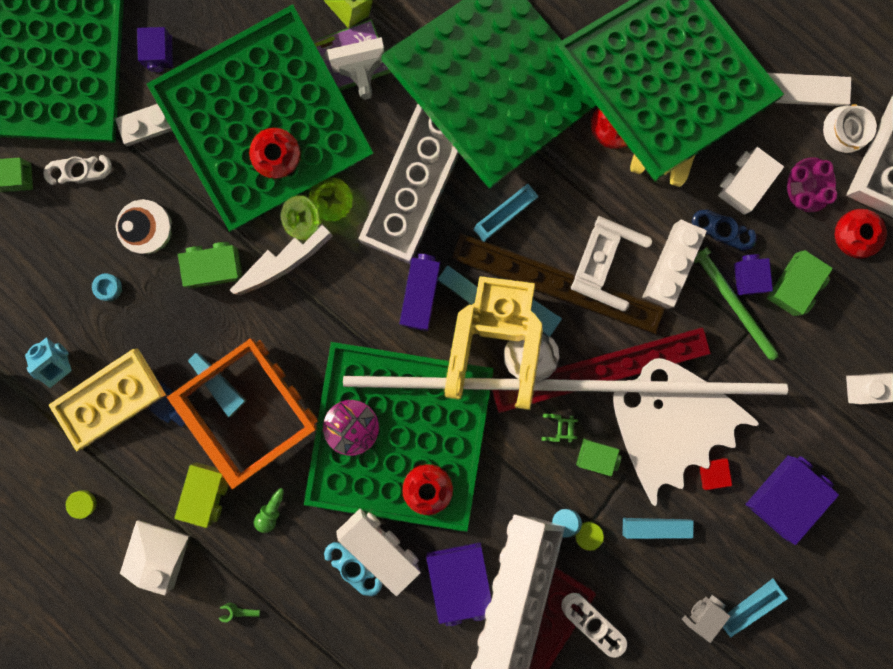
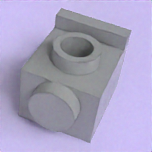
(707, 617)

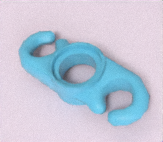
(357, 581)

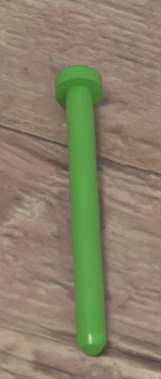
(748, 321)

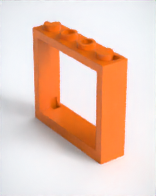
(206, 437)

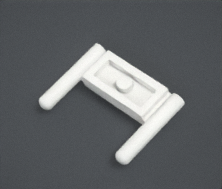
(599, 257)

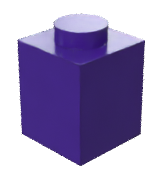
(154, 48)
(753, 275)

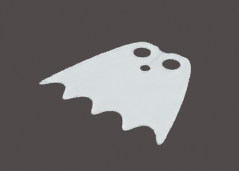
(678, 433)

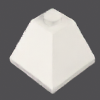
(154, 557)

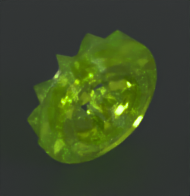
(342, 193)
(290, 217)

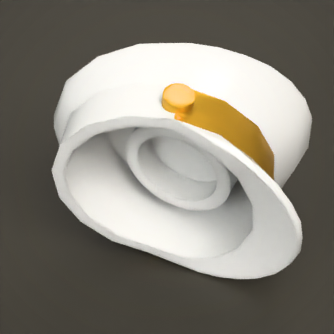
(849, 128)

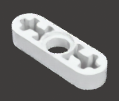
(596, 636)

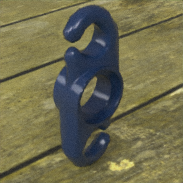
(733, 240)

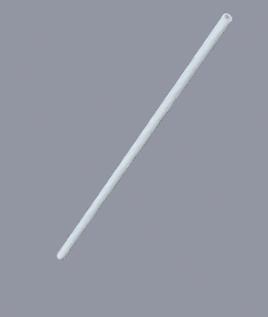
(571, 385)

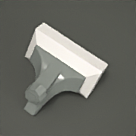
(358, 63)

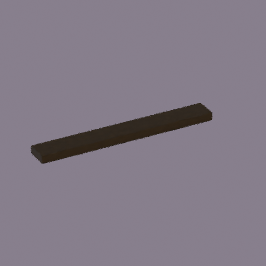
(552, 282)

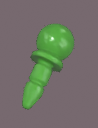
(266, 519)

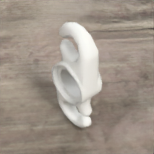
(89, 174)

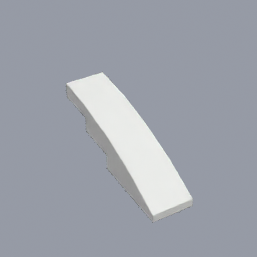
(271, 267)

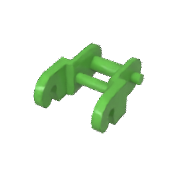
(571, 420)

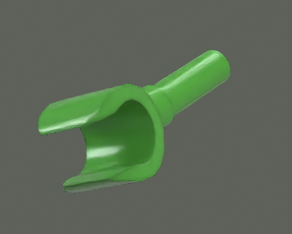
(237, 612)

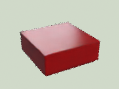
(716, 475)

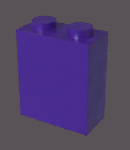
(420, 292)
(792, 498)
(459, 583)

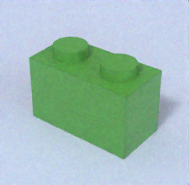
(210, 266)
(800, 283)

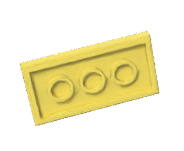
(107, 399)

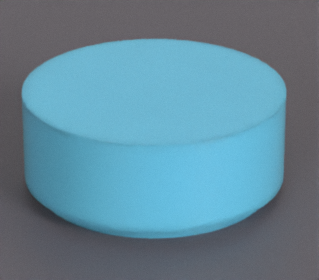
(106, 287)
(570, 520)

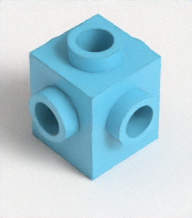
(48, 362)

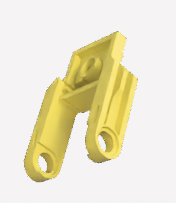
(503, 313)

